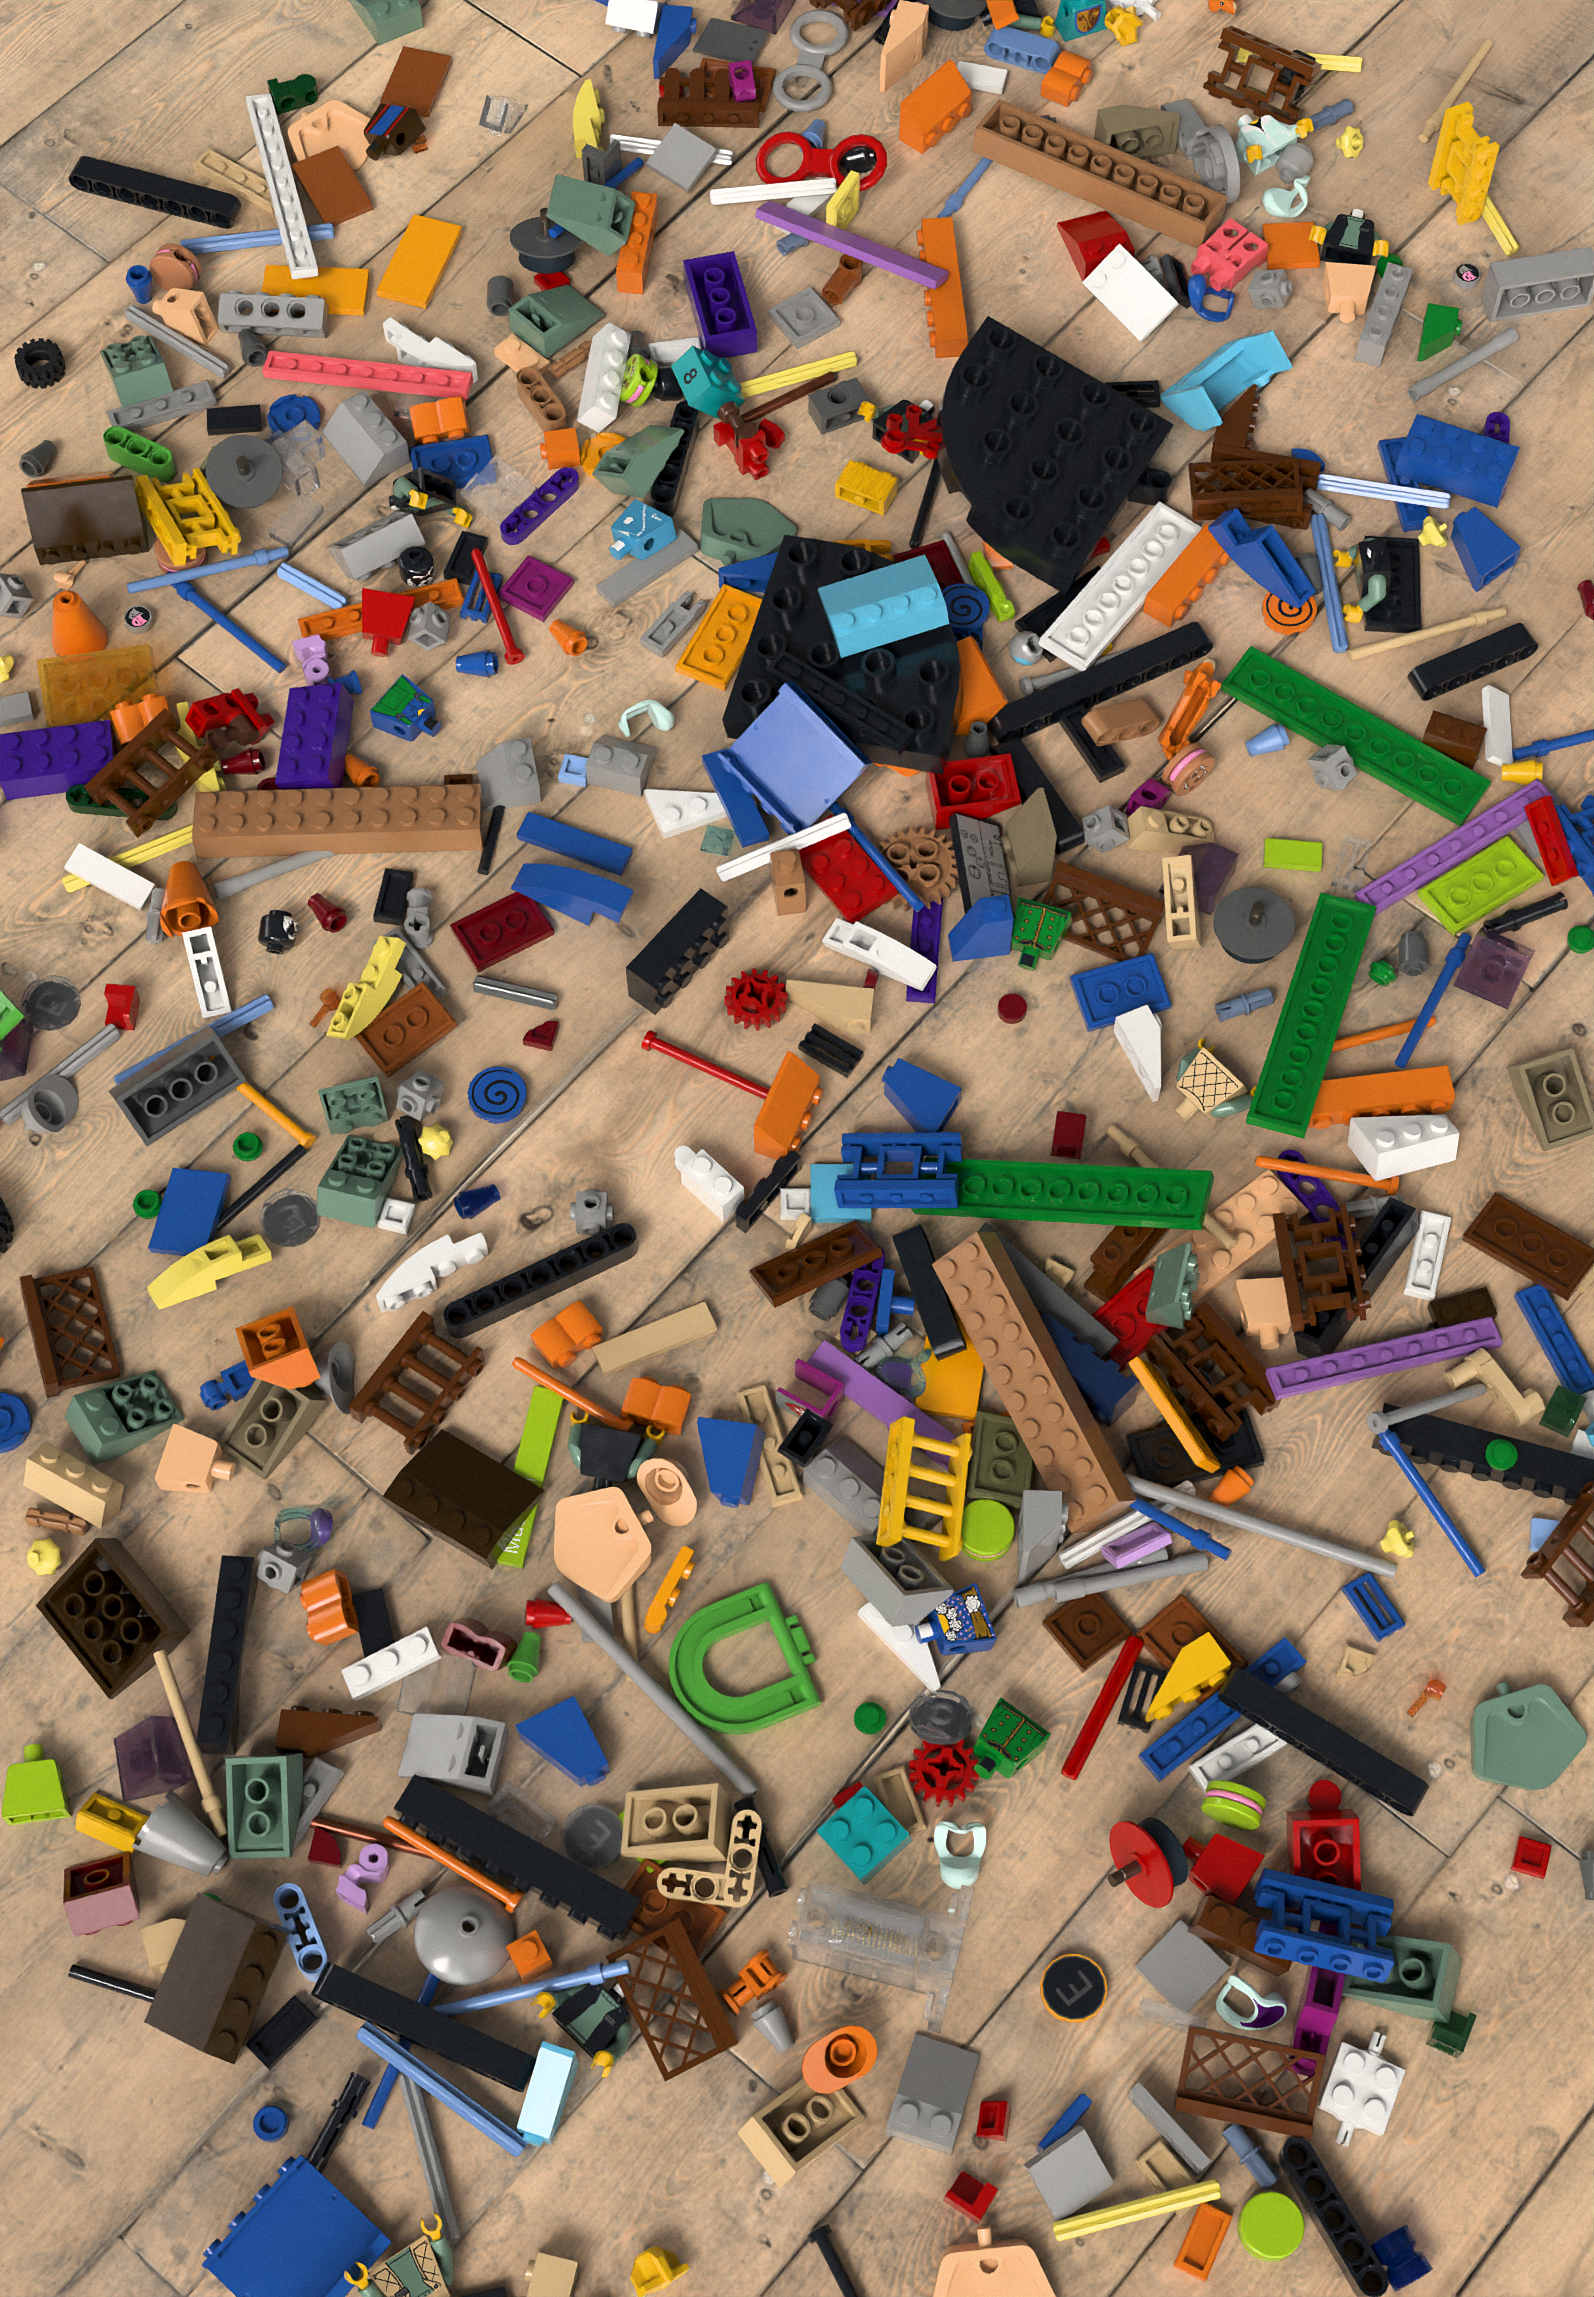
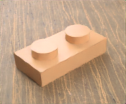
(520, 355)

